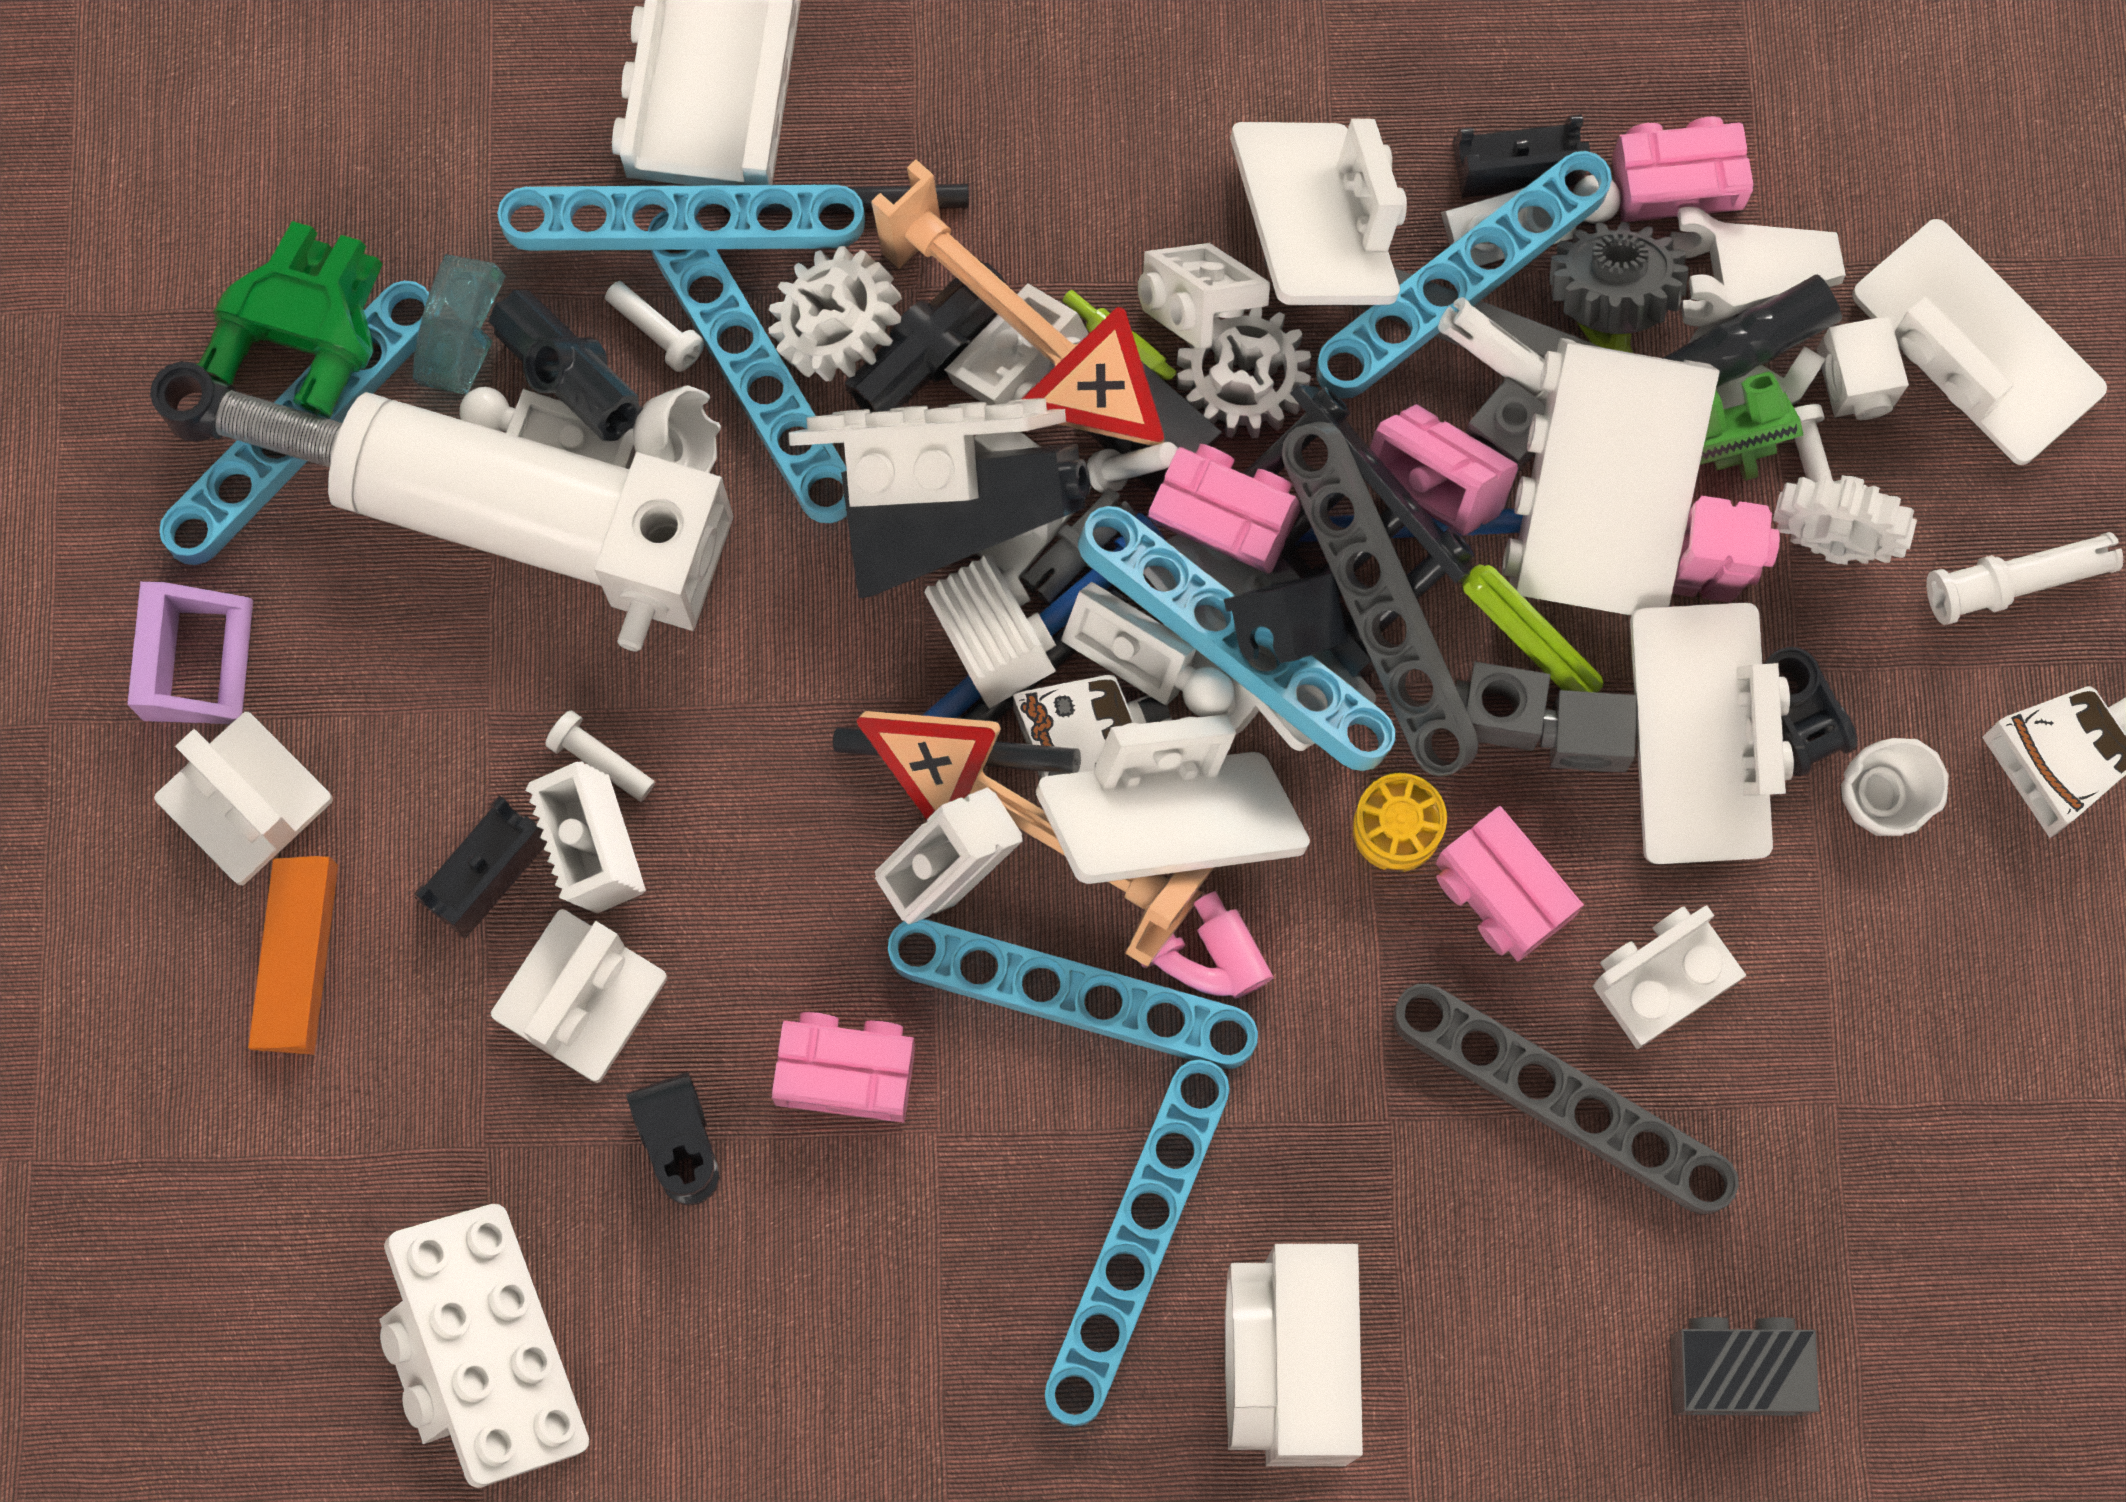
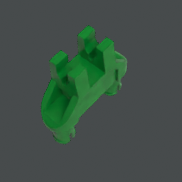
(302, 300)

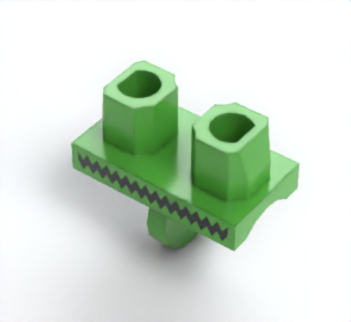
(1750, 429)

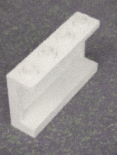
(706, 91)
(1609, 478)

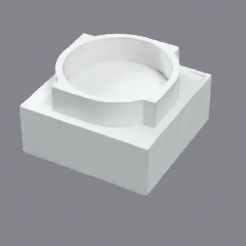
(1295, 1355)

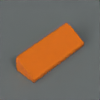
(293, 955)

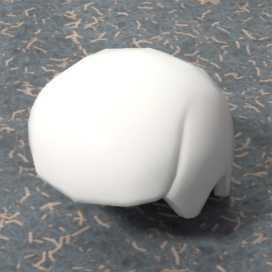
(678, 429)
(1895, 786)

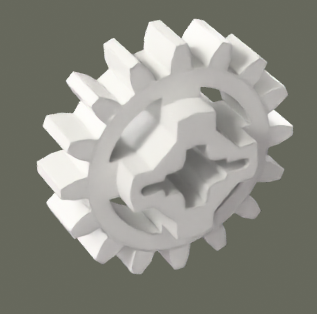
(835, 313)
(1250, 344)
(1845, 520)

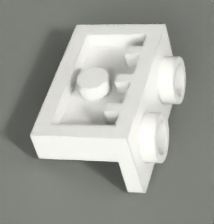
(1192, 285)
(1002, 363)
(1667, 977)

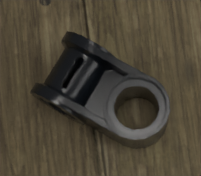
(1812, 712)
(674, 1129)

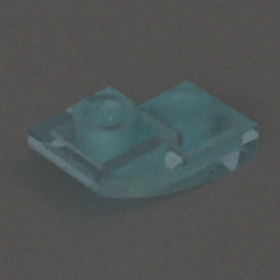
(450, 332)

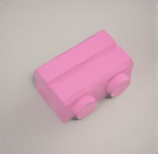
(1682, 168)
(1445, 468)
(1226, 508)
(1725, 548)
(1506, 885)
(844, 1068)

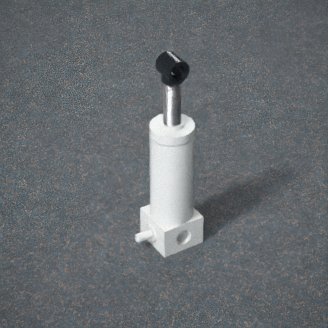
(635, 532)

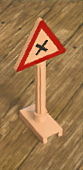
(1094, 381)
(945, 761)

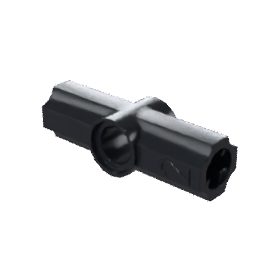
(921, 347)
(565, 365)

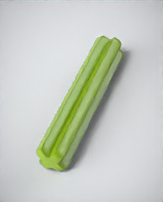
(1530, 630)

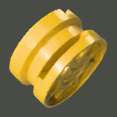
(1399, 822)

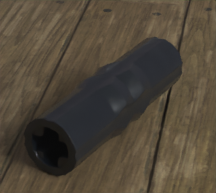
(1764, 330)

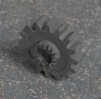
(1618, 278)

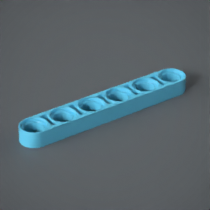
(681, 229)
(1468, 278)
(745, 367)
(271, 474)
(1221, 647)
(1075, 982)
(1144, 1244)

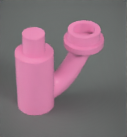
(1232, 948)

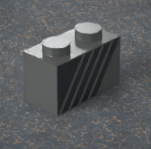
(1744, 1369)

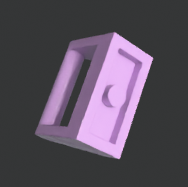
(156, 648)

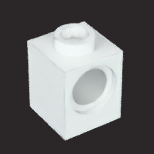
(1863, 368)

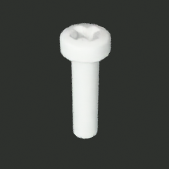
(680, 347)
(1810, 444)
(1113, 469)
(570, 736)

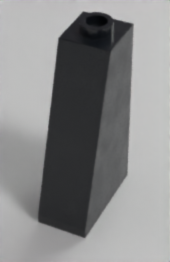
(1015, 496)

